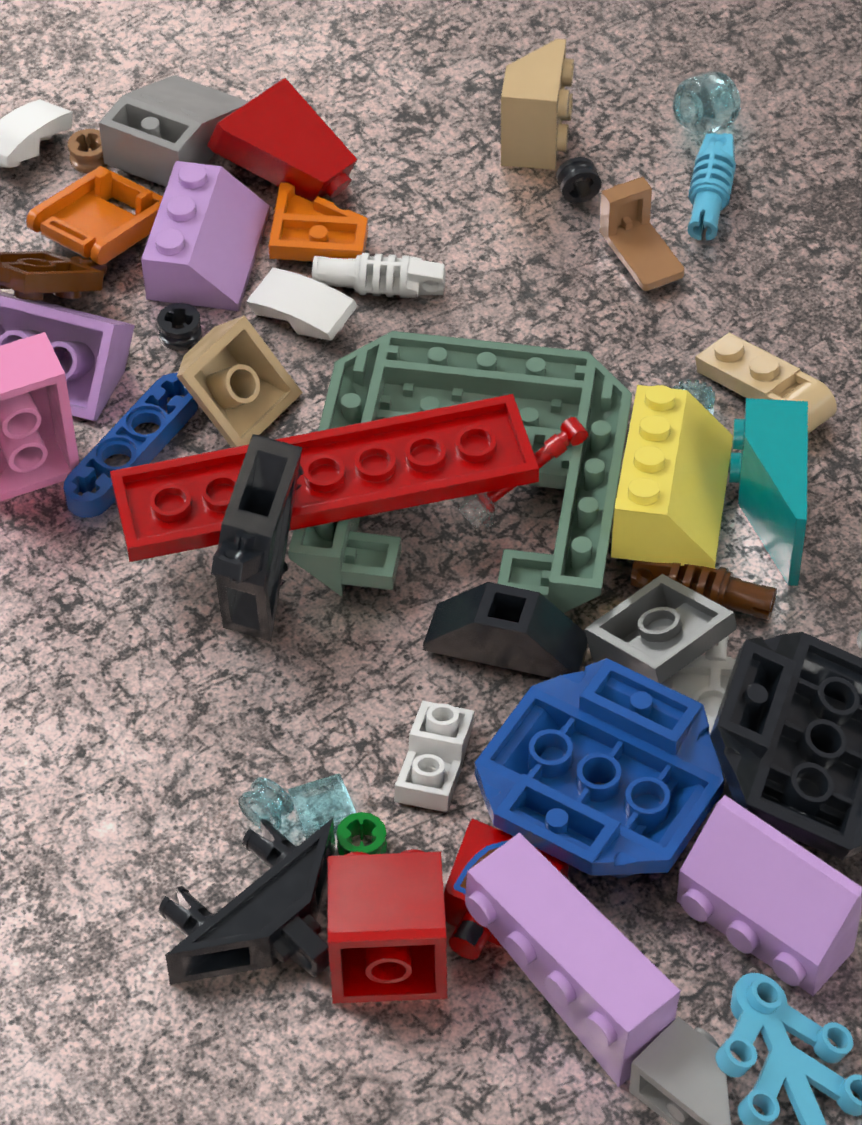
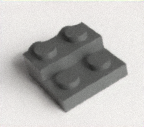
(659, 629)

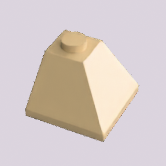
(237, 381)

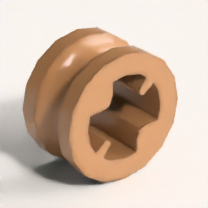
(86, 141)

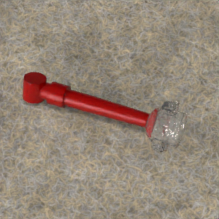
(480, 507)

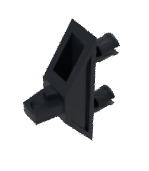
(255, 537)
(265, 921)

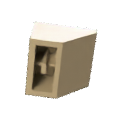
(534, 107)

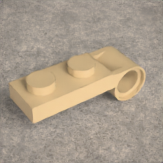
(764, 376)

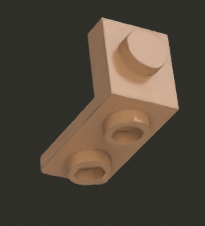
(634, 240)

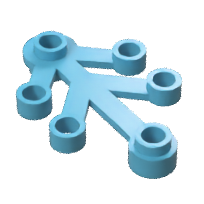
(763, 1007)

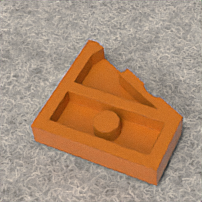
(314, 229)

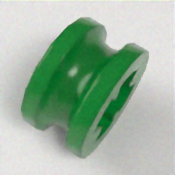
(361, 824)

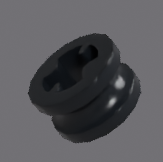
(573, 170)
(179, 314)

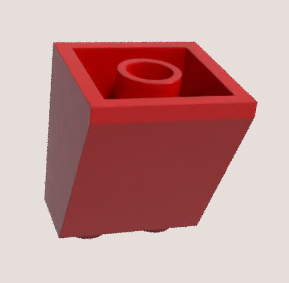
(387, 927)

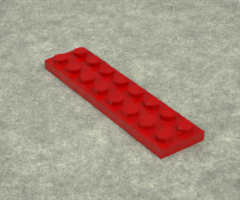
(346, 474)

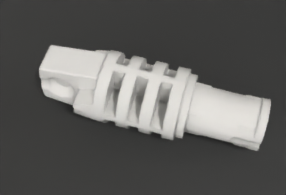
(381, 275)

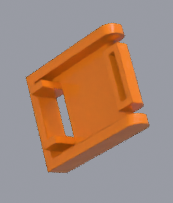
(91, 225)

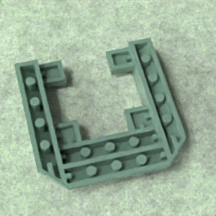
(428, 372)

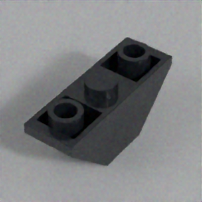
(507, 630)

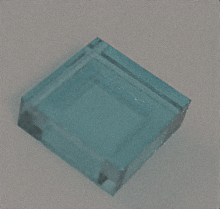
(319, 802)

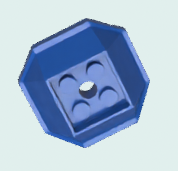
(611, 730)

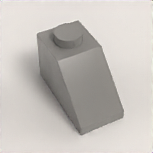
(681, 1077)

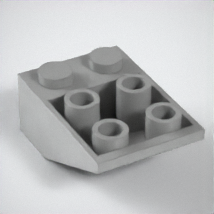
(163, 125)

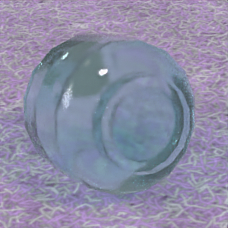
(706, 102)

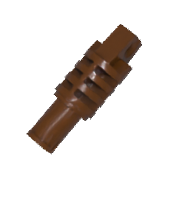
(712, 583)

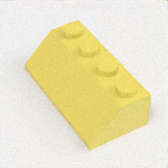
(671, 481)

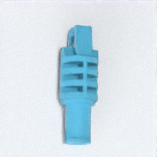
(711, 184)

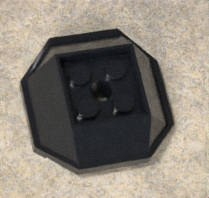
(795, 739)

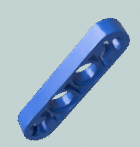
(125, 441)

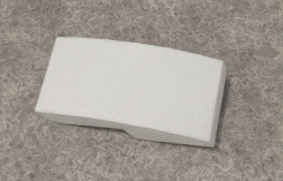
(28, 126)
(304, 302)
(434, 756)

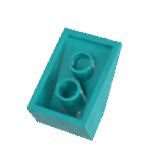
(774, 477)

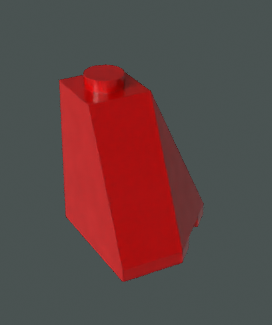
(285, 143)

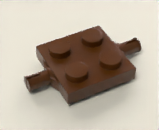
(45, 272)

